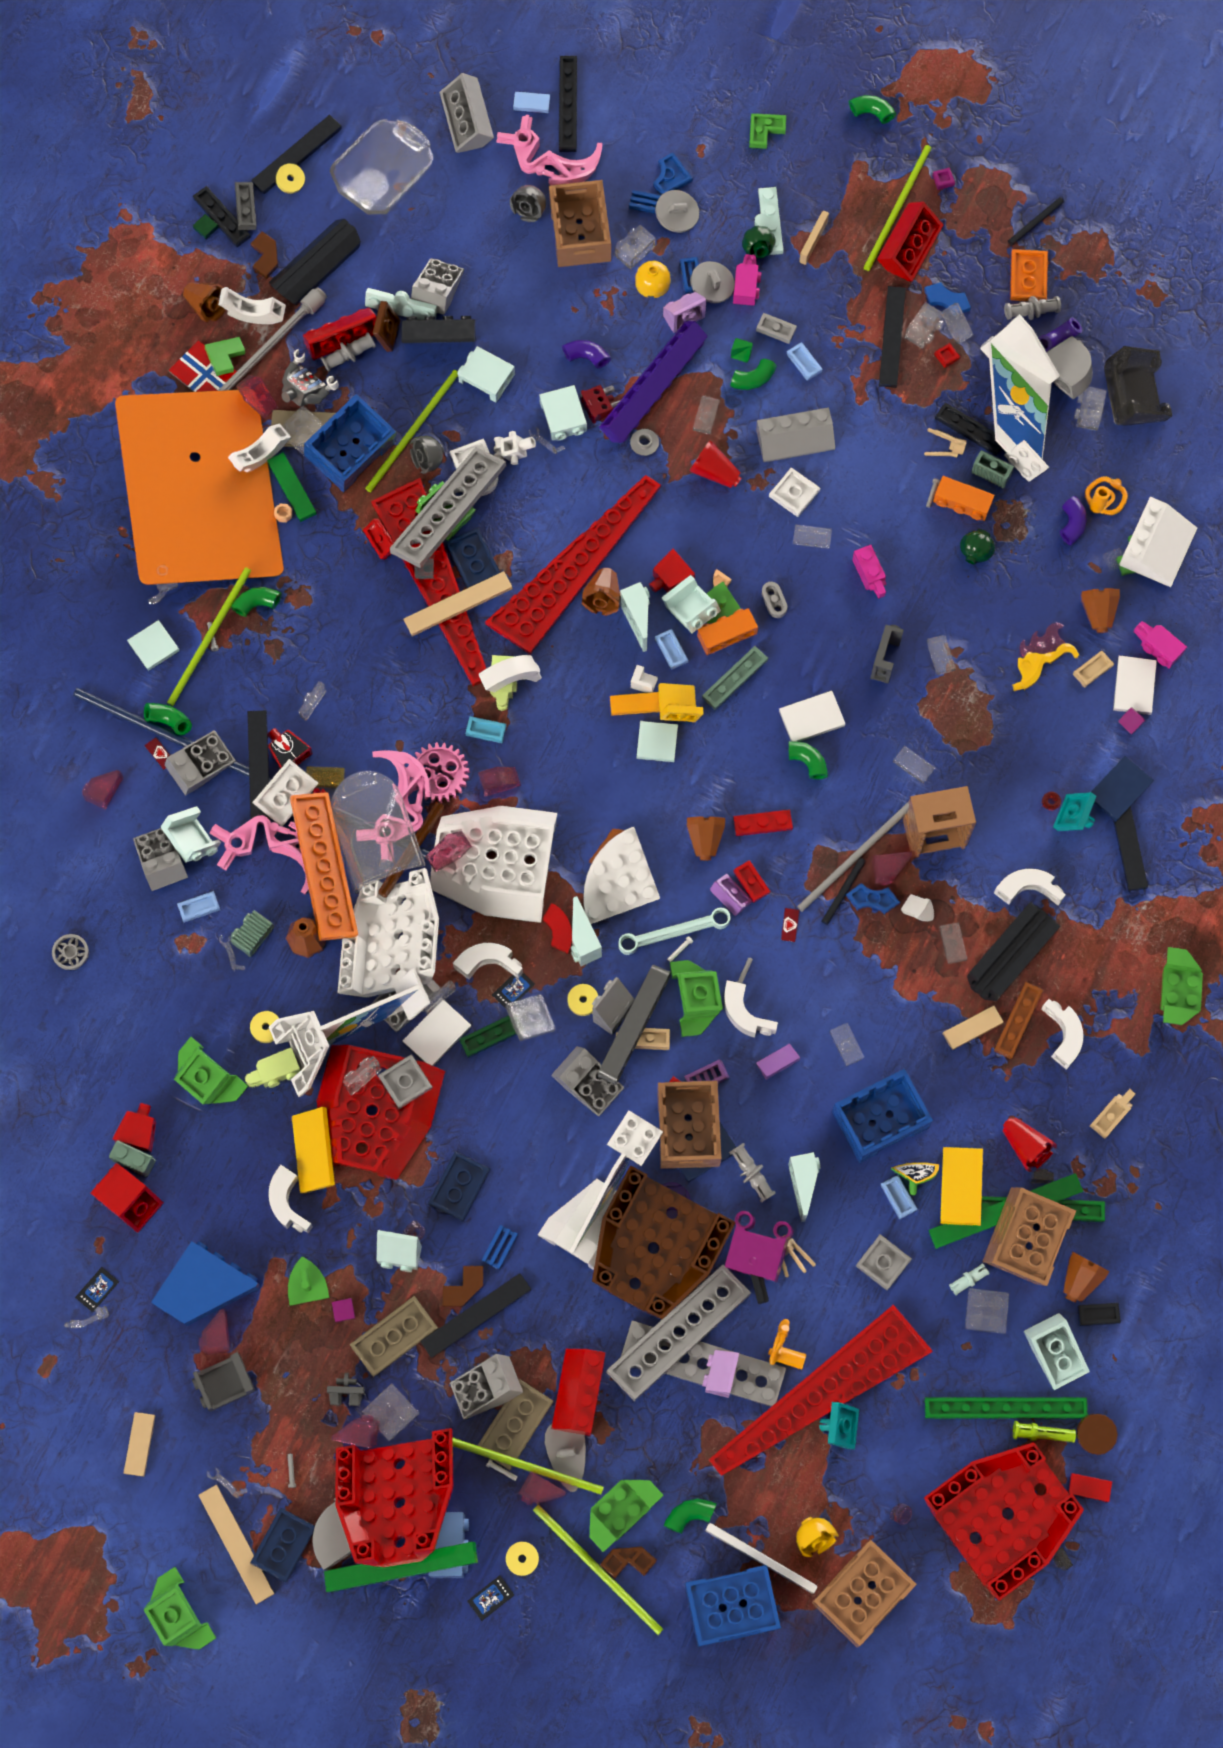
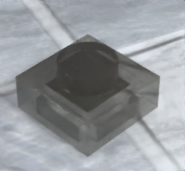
(1042, 1176)
(1062, 1560)

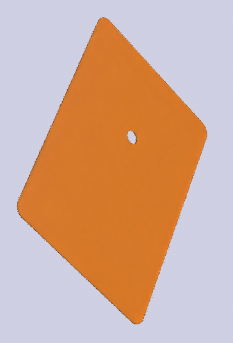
(199, 515)

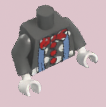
(303, 386)

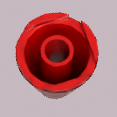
(716, 466)
(1029, 1144)

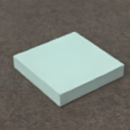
(153, 645)
(657, 741)

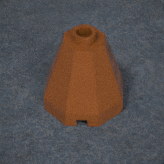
(204, 300)
(602, 593)
(1100, 607)
(705, 835)
(304, 937)
(1082, 1277)

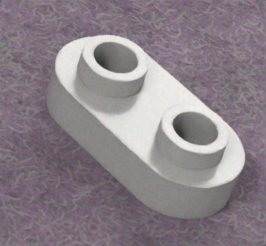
(775, 600)

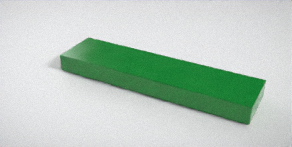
(291, 487)

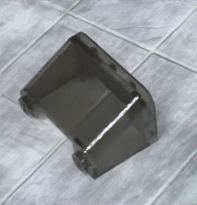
(1134, 388)

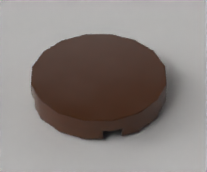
(1096, 1434)

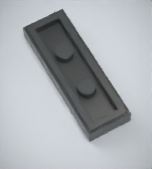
(245, 206)

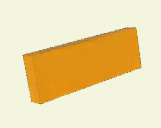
(634, 703)

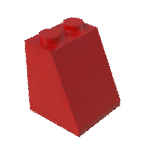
(127, 1197)

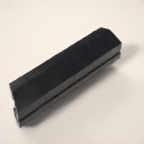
(317, 261)
(1012, 952)

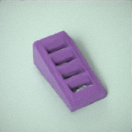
(724, 1075)

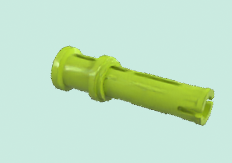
(1033, 1432)

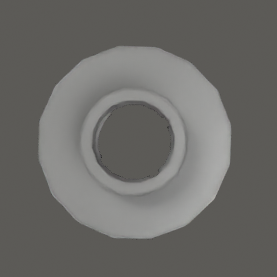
(647, 449)

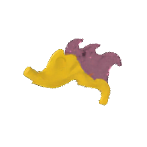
(1040, 651)

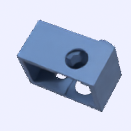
(452, 1534)

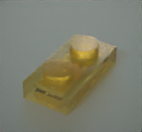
(326, 776)

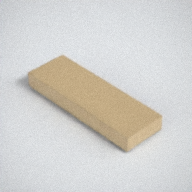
(814, 237)
(973, 1027)
(139, 1444)

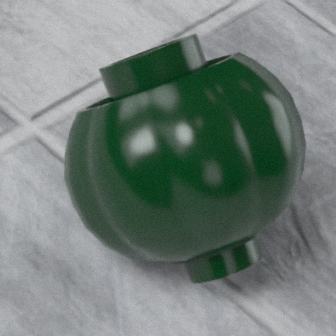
(755, 241)
(977, 546)

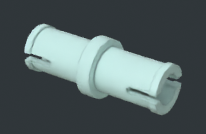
(969, 1279)

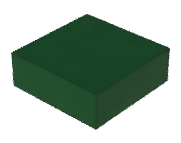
(205, 226)

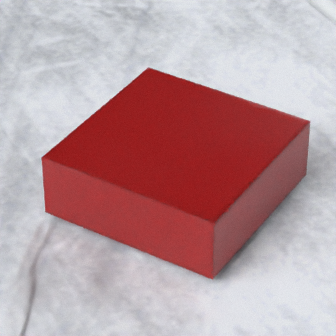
(947, 355)

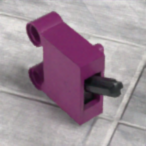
(757, 1254)

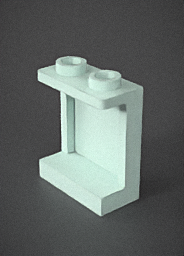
(486, 373)
(563, 413)
(690, 604)
(188, 835)

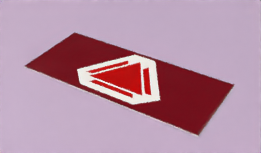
(157, 751)
(790, 925)

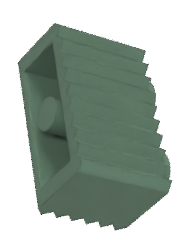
(992, 469)
(252, 933)
(132, 1158)

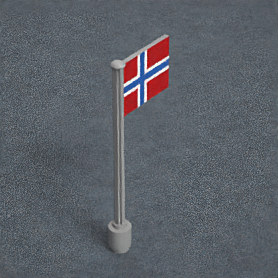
(197, 372)

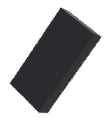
(1099, 1314)

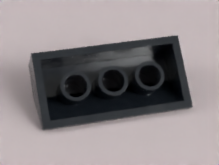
(438, 331)

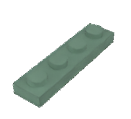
(735, 678)

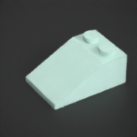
(635, 604)
(584, 940)
(803, 1176)
(398, 1251)
(1056, 1350)

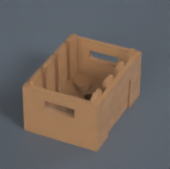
(588, 207)
(939, 814)
(700, 1102)
(1015, 1229)
(837, 1598)

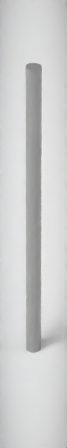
(853, 858)

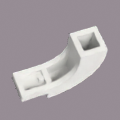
(252, 311)
(263, 449)
(510, 671)
(1029, 880)
(486, 953)
(740, 1016)
(1071, 1030)
(279, 1191)

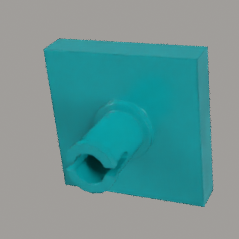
(1075, 812)
(841, 1425)

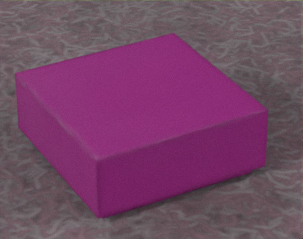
(943, 178)
(1131, 720)
(343, 1310)

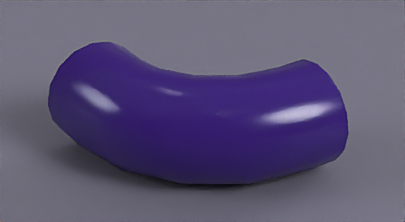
(1060, 334)
(588, 350)
(1076, 520)

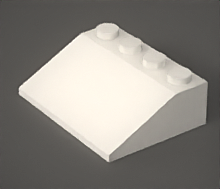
(1159, 543)

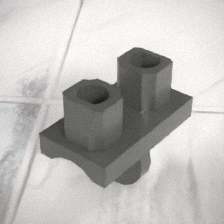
(336, 1392)

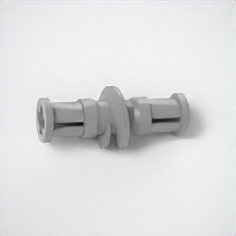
(1032, 307)
(348, 352)
(752, 1172)

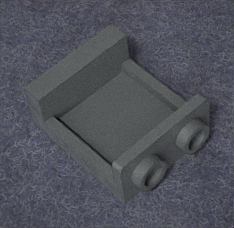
(882, 669)
(223, 1383)

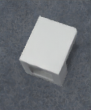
(643, 681)

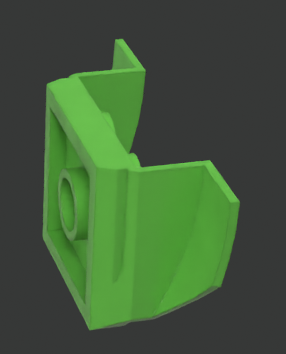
(1180, 987)
(698, 994)
(206, 1078)
(621, 1510)
(173, 1615)

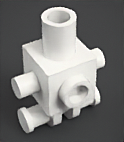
(513, 447)

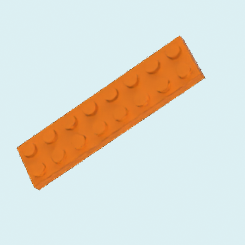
(323, 866)

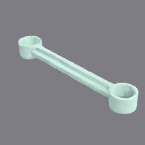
(674, 931)

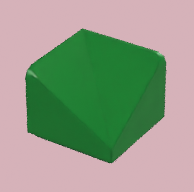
(741, 350)

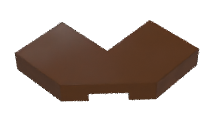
(268, 261)
(459, 1295)
(620, 1557)

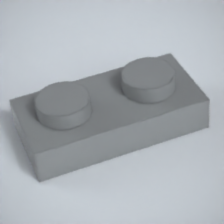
(776, 328)

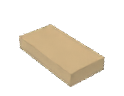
(1093, 669)

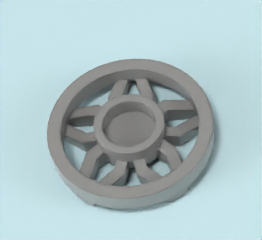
(70, 952)

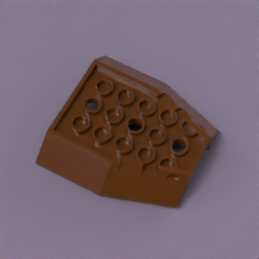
(686, 1244)

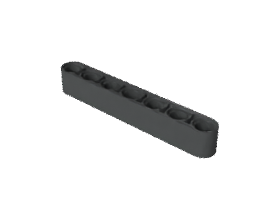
(634, 1024)

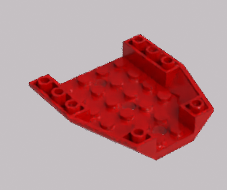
(390, 1133)
(372, 1486)
(1010, 1548)

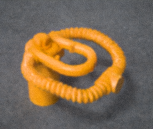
(1100, 499)
(782, 1354)

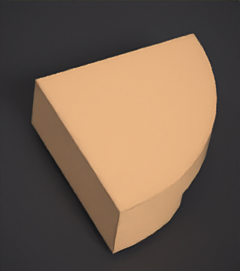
(720, 577)

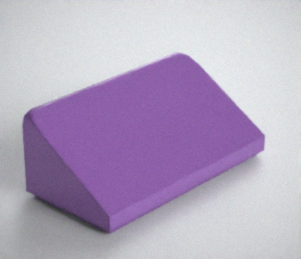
(730, 895)
(778, 1061)

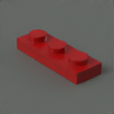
(762, 822)

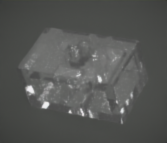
(634, 246)
(924, 325)
(1087, 417)

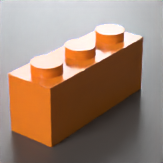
(963, 498)
(727, 631)

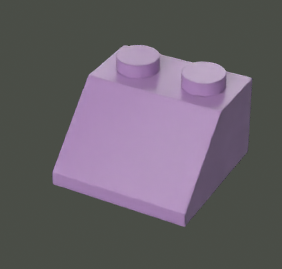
(688, 308)
(721, 1373)

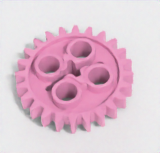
(447, 758)

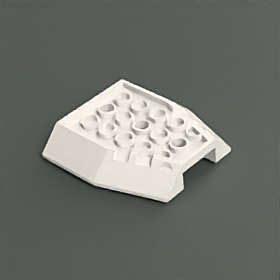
(504, 884)
(376, 953)

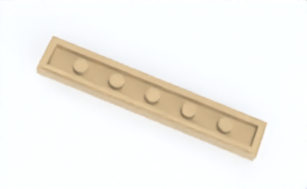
(457, 603)
(236, 1544)

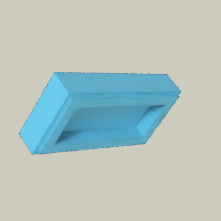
(486, 729)

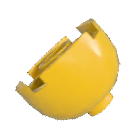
(652, 279)
(815, 1535)

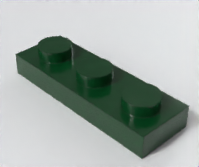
(488, 1036)

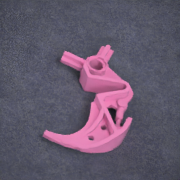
(526, 150)
(405, 786)
(247, 835)

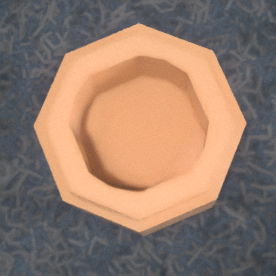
(283, 513)

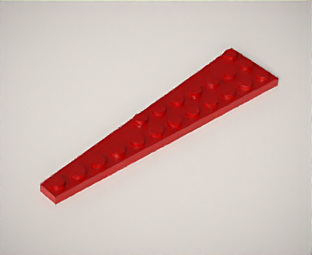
(396, 513)
(543, 600)
(862, 1363)

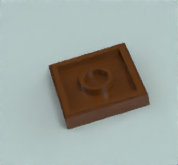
(386, 326)

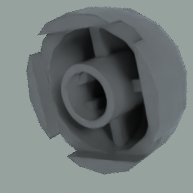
(528, 202)
(426, 453)

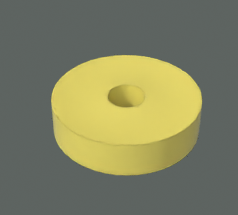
(290, 186)
(578, 992)
(257, 1024)
(529, 1565)

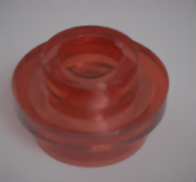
(1054, 796)

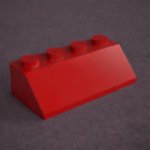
(910, 241)
(346, 329)
(578, 1391)

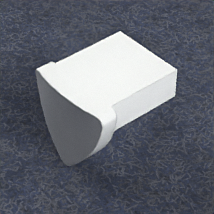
(918, 908)

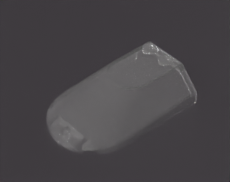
(382, 165)
(373, 829)

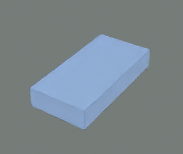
(531, 102)
(804, 361)
(671, 649)
(198, 906)
(899, 1197)

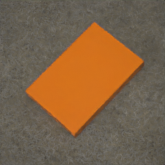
(1028, 274)

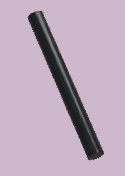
(1035, 221)
(843, 891)

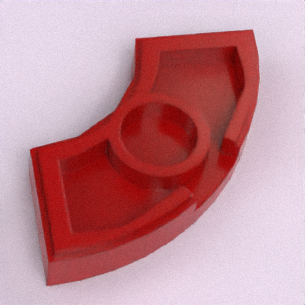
(560, 928)

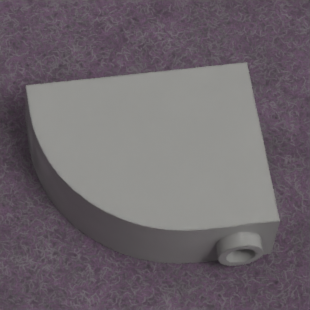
(1073, 365)
(330, 1539)

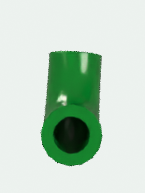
(873, 105)
(755, 378)
(256, 597)
(167, 715)
(811, 757)
(689, 1511)

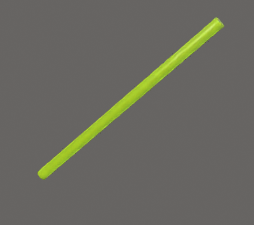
(897, 208)
(411, 432)
(209, 636)
(527, 1466)
(598, 1569)

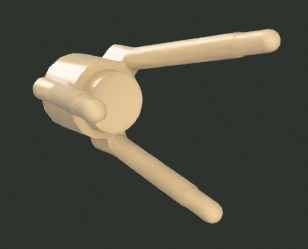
(956, 445)
(790, 1247)

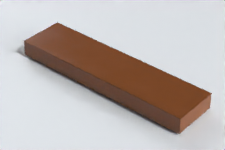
(1018, 1020)

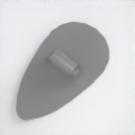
(566, 1453)

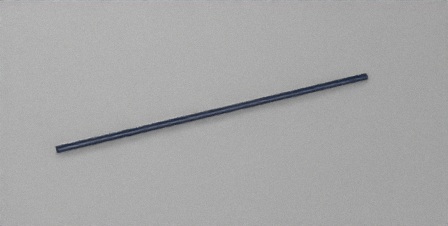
(160, 731)

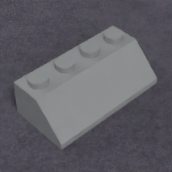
(466, 113)
(795, 434)

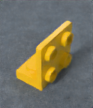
(678, 703)

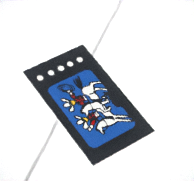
(513, 989)
(97, 1289)
(490, 1598)

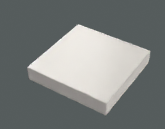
(794, 492)

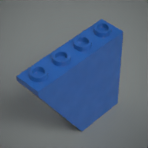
(202, 1285)

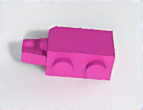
(746, 281)
(870, 570)
(1160, 643)

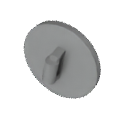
(677, 211)
(712, 282)

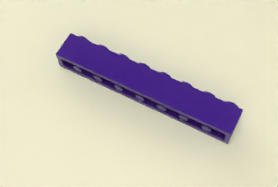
(653, 382)

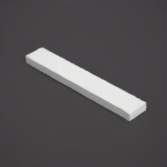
(761, 1558)

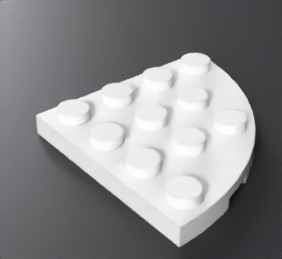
(618, 879)

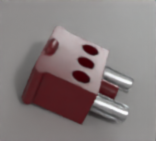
(597, 403)

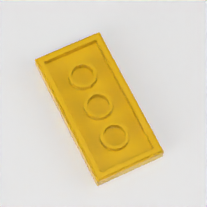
(313, 1150)
(961, 1186)

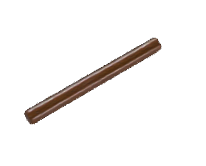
(420, 835)

